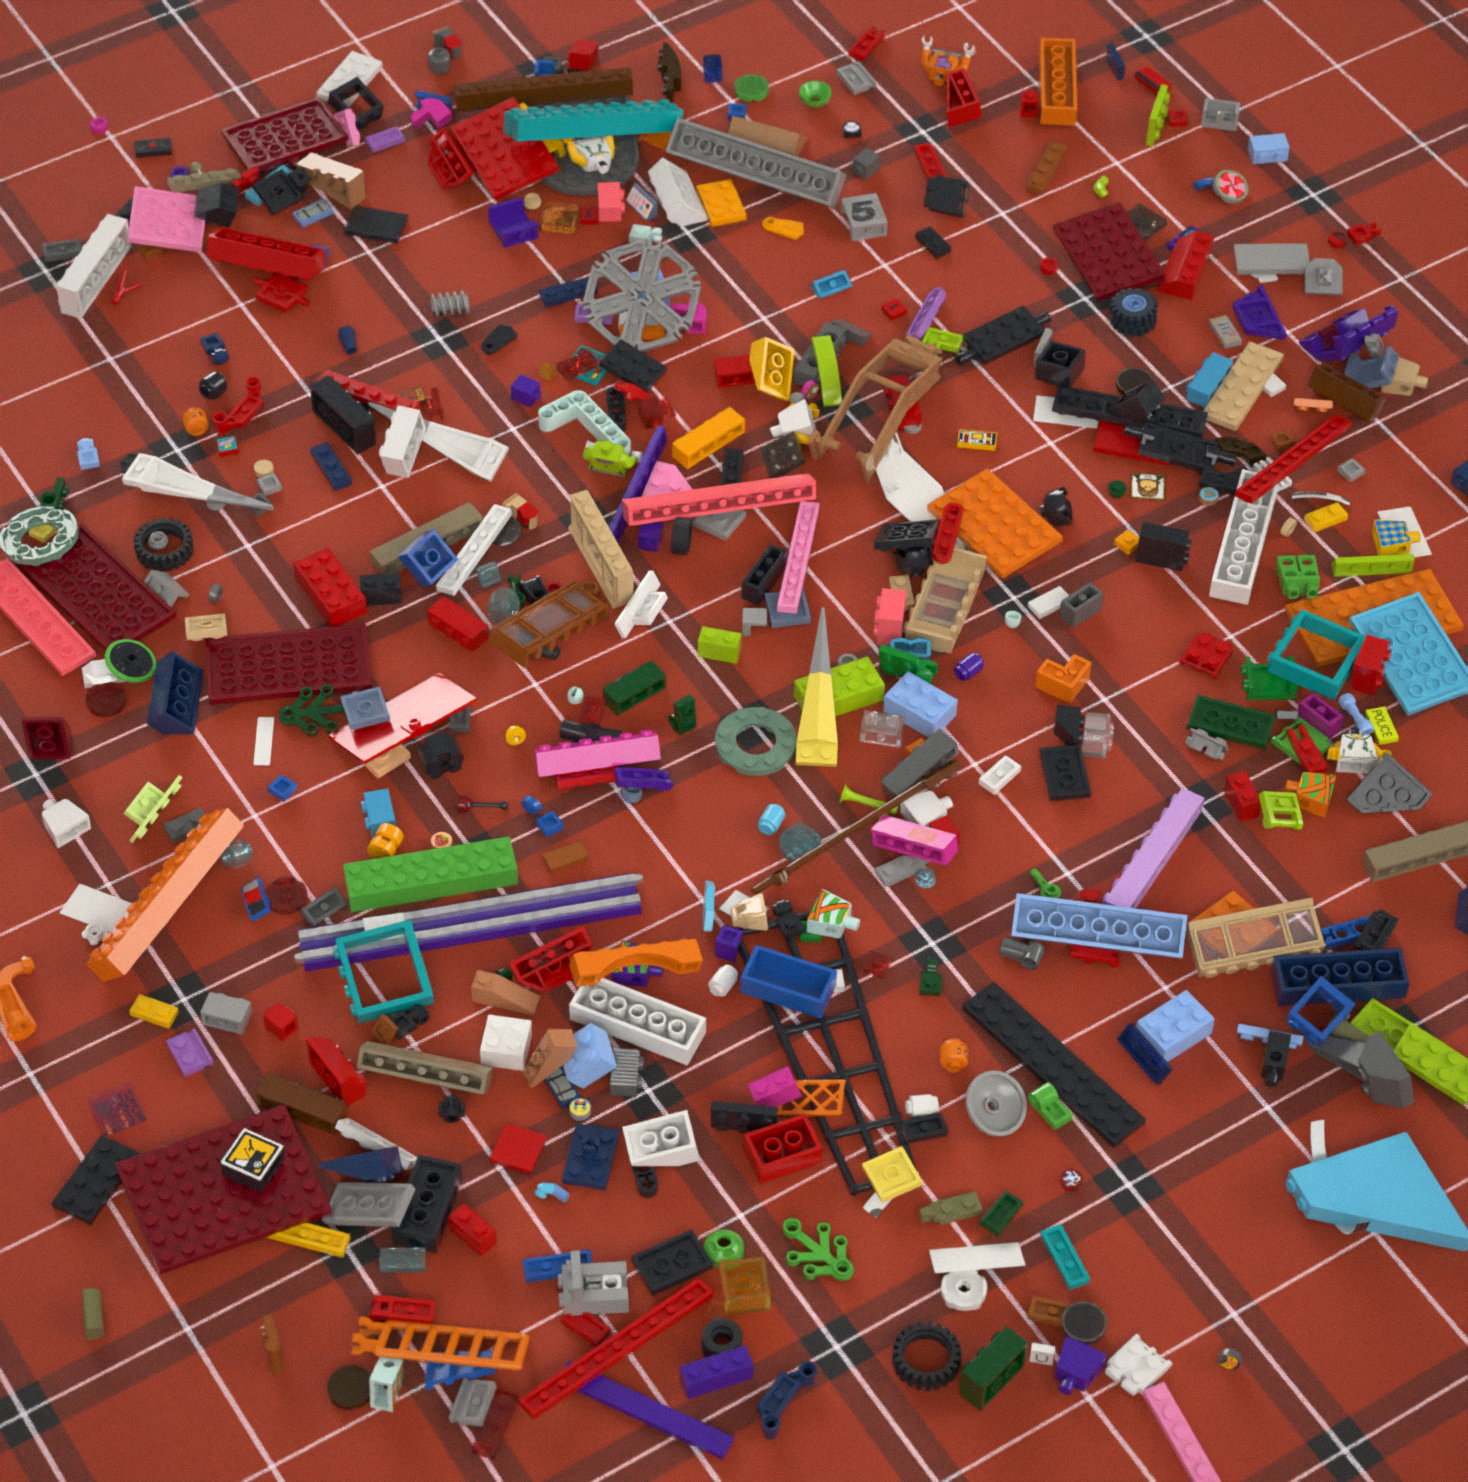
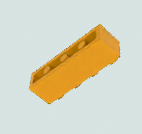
(708, 437)

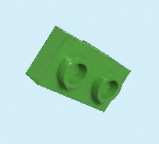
(1046, 1103)

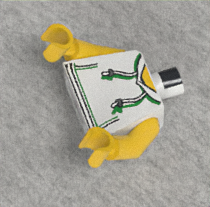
(592, 152)
(1355, 752)

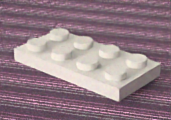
(351, 67)

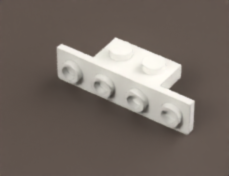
(642, 606)

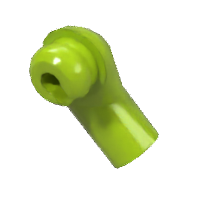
(1099, 187)

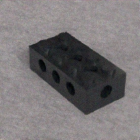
(427, 1214)

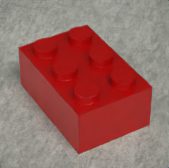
(782, 1148)

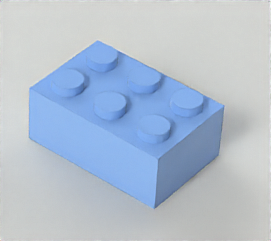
(921, 704)
(1176, 1025)

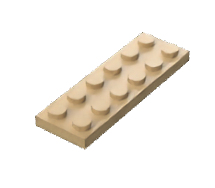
(1243, 385)

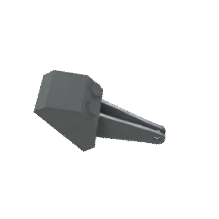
(1375, 1064)

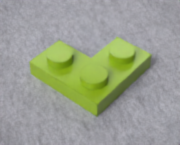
(943, 340)

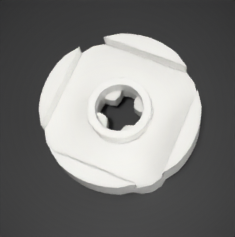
(963, 1300)

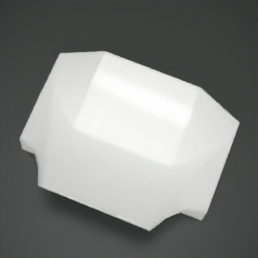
(98, 673)

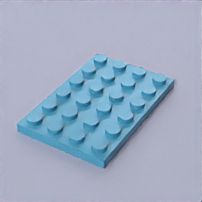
(1423, 660)

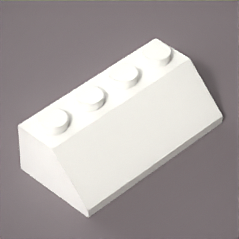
(677, 193)

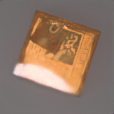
(559, 217)

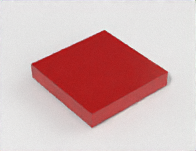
(518, 1148)

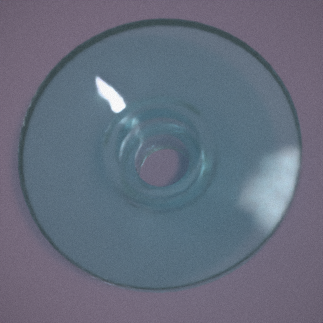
(502, 604)

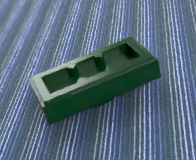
(1001, 1213)

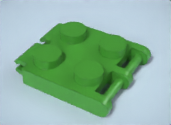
(1284, 745)

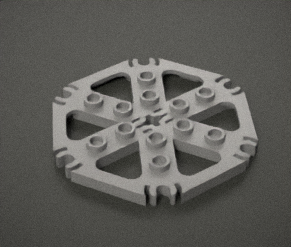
(646, 279)

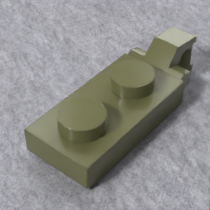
(951, 1209)

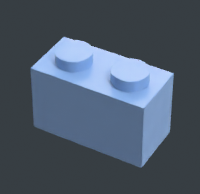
(1268, 148)

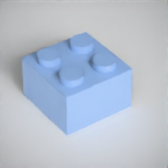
(591, 1058)

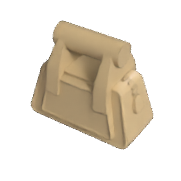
(750, 914)

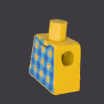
(1393, 537)

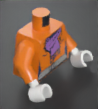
(940, 62)

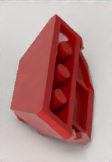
(448, 160)
(549, 964)

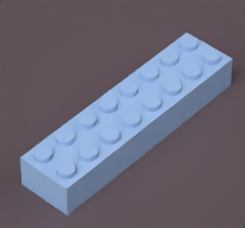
(1099, 926)

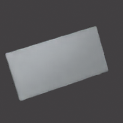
(1271, 258)

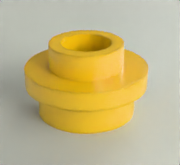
(515, 731)

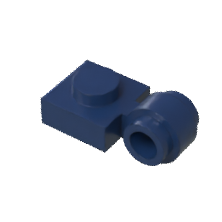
(214, 345)

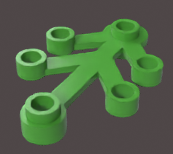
(818, 1253)

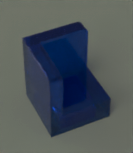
(712, 68)

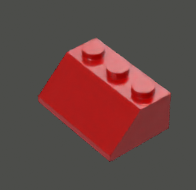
(335, 1070)

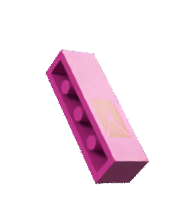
(914, 840)

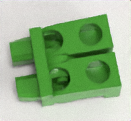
(1298, 578)

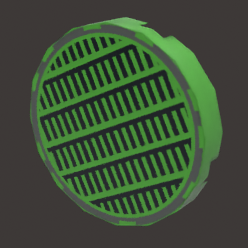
(751, 87)

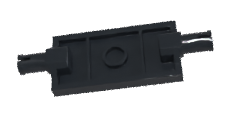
(1002, 335)
(1178, 447)

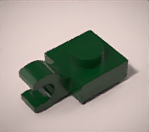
(931, 981)

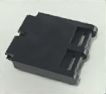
(946, 195)

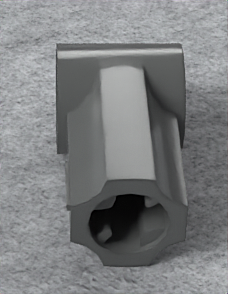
(1027, 954)

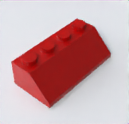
(1186, 265)

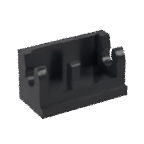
(1376, 931)

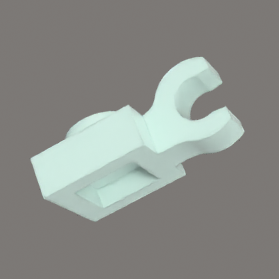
(642, 232)

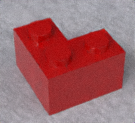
(1370, 665)

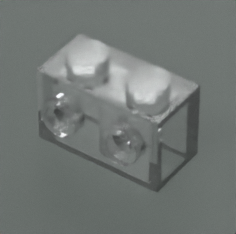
(882, 728)

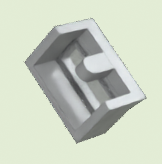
(1220, 114)

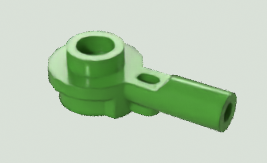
(1047, 890)

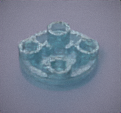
(798, 841)

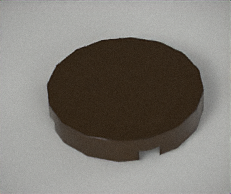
(349, 1387)

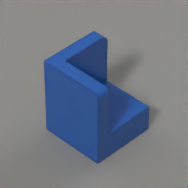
(544, 67)

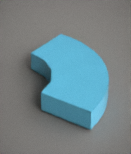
(708, 906)

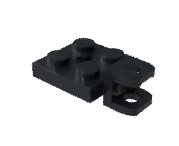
(289, 185)

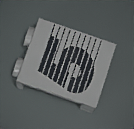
(864, 216)

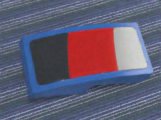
(255, 899)

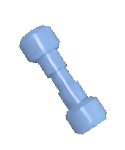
(1347, 703)

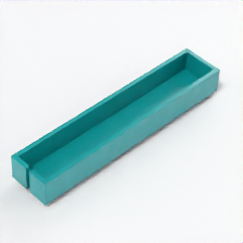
(591, 120)

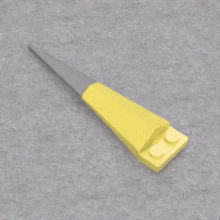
(817, 728)

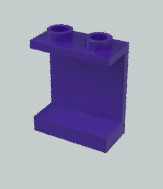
(512, 223)

